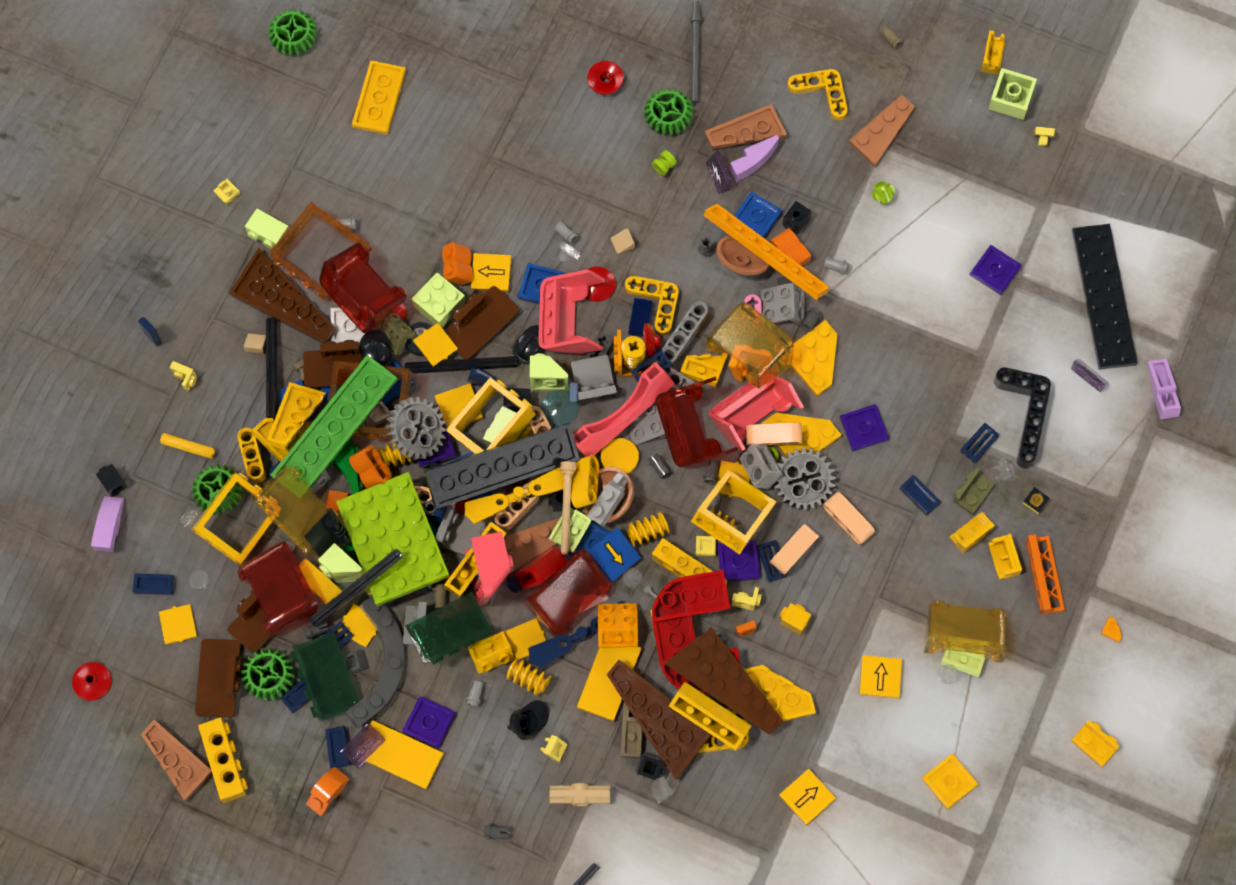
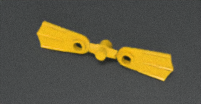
(486, 507)

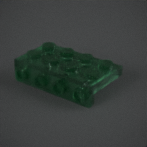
(449, 628)
(325, 676)

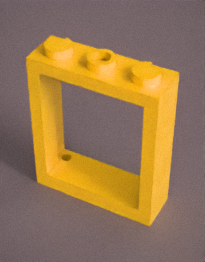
(510, 431)
(720, 529)
(216, 542)

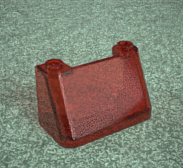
(359, 288)
(279, 588)
(567, 593)

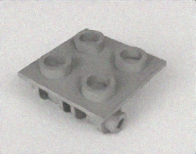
(646, 426)

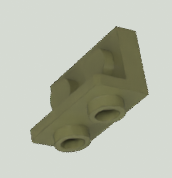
(396, 331)
(973, 492)

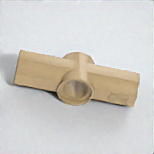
(579, 794)

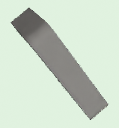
(686, 336)

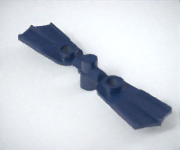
(550, 650)

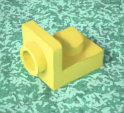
(181, 372)
(743, 600)

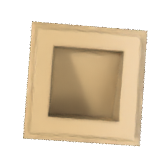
(623, 242)
(255, 343)

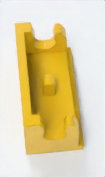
(993, 53)
(972, 532)
(1005, 557)

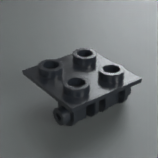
(326, 533)

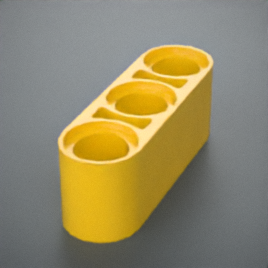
(251, 464)
(585, 482)
(319, 584)

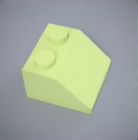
(547, 374)
(339, 566)

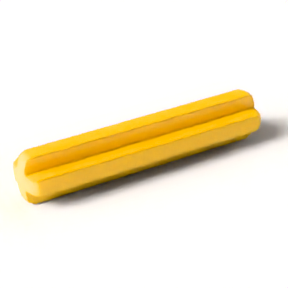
(187, 445)

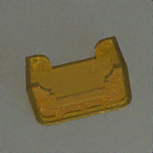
(753, 343)
(291, 506)
(966, 630)

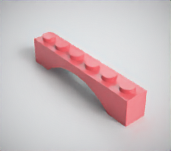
(595, 436)

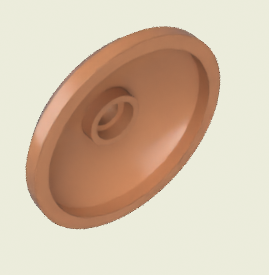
(739, 258)
(604, 477)

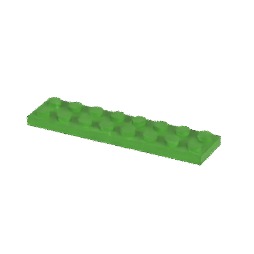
(338, 421)

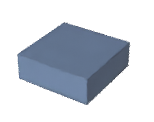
(573, 390)

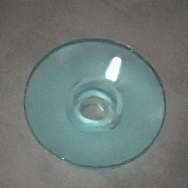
(559, 416)

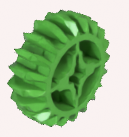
(284, 26)
(668, 111)
(203, 483)
(269, 667)

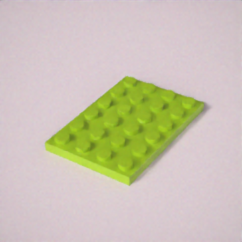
(391, 519)

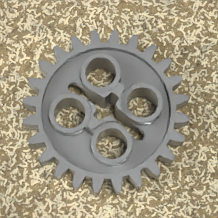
(401, 422)
(809, 495)

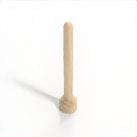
(568, 469)

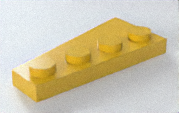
(293, 413)

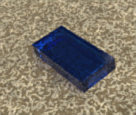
(640, 316)

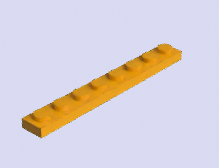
(766, 251)

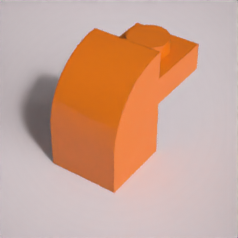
(327, 789)

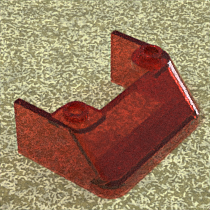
(683, 426)

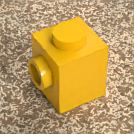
(795, 618)

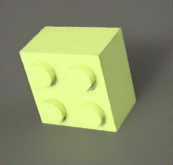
(1012, 94)
(438, 300)

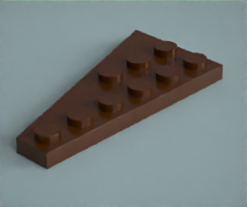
(273, 294)
(719, 674)
(669, 732)

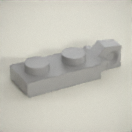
(608, 500)

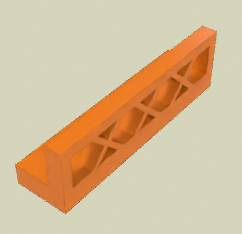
(1040, 575)

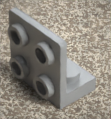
(783, 303)
(593, 377)
(456, 531)

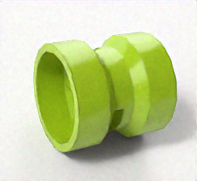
(664, 162)

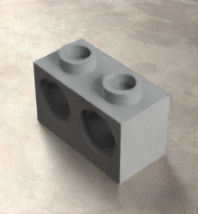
(760, 466)

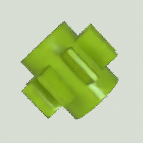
(883, 192)

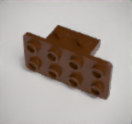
(480, 321)
(320, 363)
(248, 625)
(218, 678)

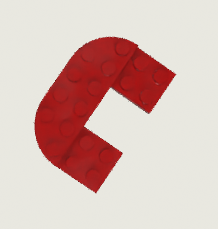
(673, 614)

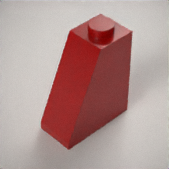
(541, 568)

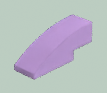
(753, 158)
(1163, 389)
(107, 524)

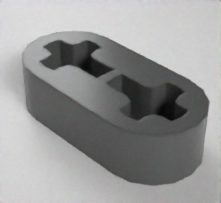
(606, 347)

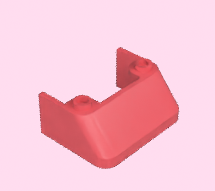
(558, 312)
(750, 405)
(492, 565)

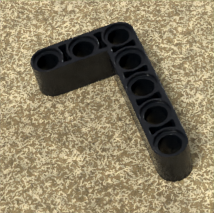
(1032, 412)

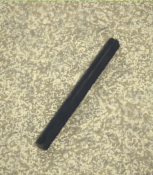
(463, 364)
(271, 368)
(356, 587)

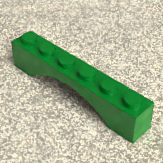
(343, 464)

